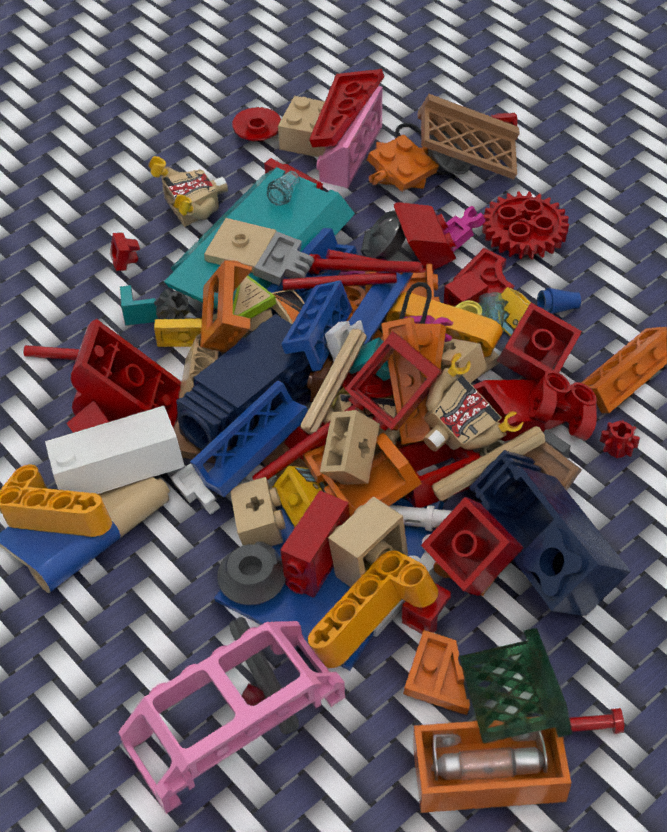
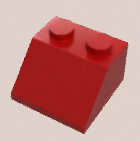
(426, 234)

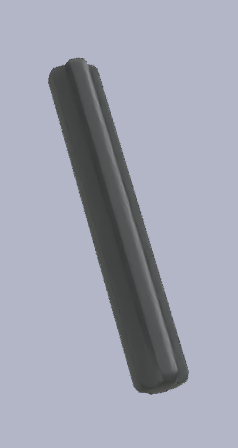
(263, 673)

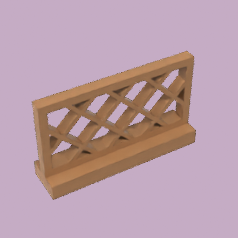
(475, 128)

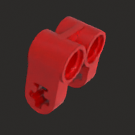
(572, 402)

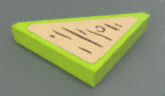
(252, 299)

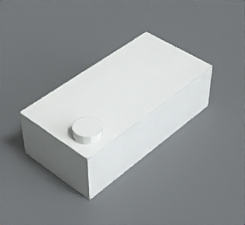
(115, 453)

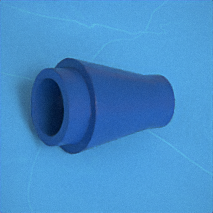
(558, 300)

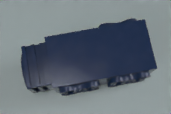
(238, 380)
(562, 547)

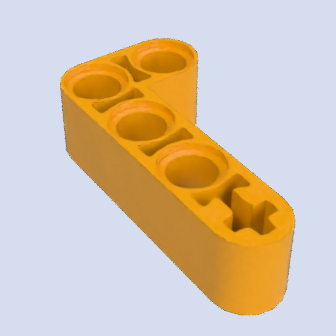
(465, 327)
(32, 506)
(368, 603)

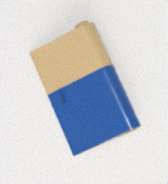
(58, 556)

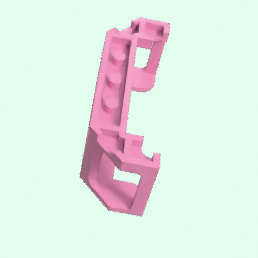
(249, 721)

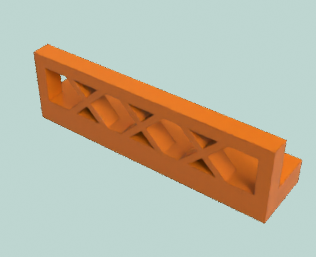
(629, 368)
(406, 381)

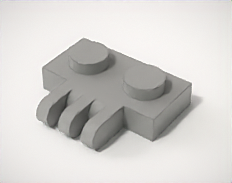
(283, 259)

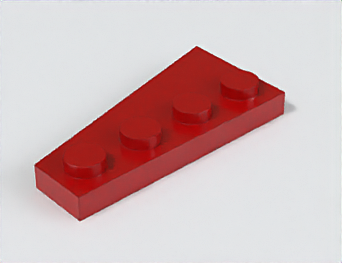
(342, 105)

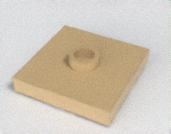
(239, 242)

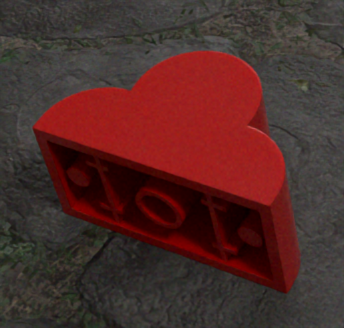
(120, 377)

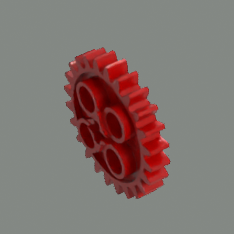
(525, 225)

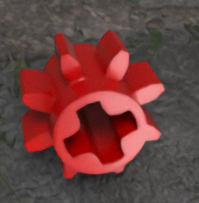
(619, 439)

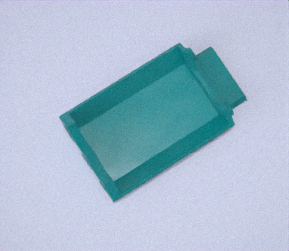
(300, 218)

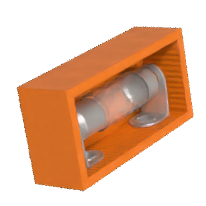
(465, 773)

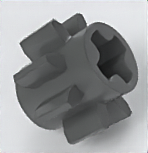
(172, 305)

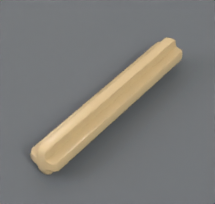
(333, 381)
(467, 475)

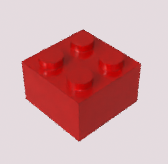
(538, 344)
(472, 546)

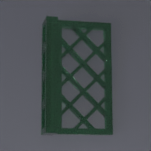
(539, 681)

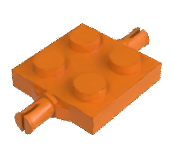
(401, 163)

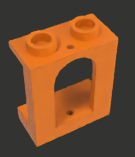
(227, 327)

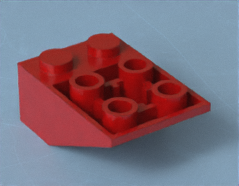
(514, 396)

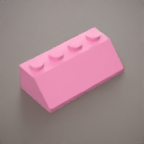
(342, 161)

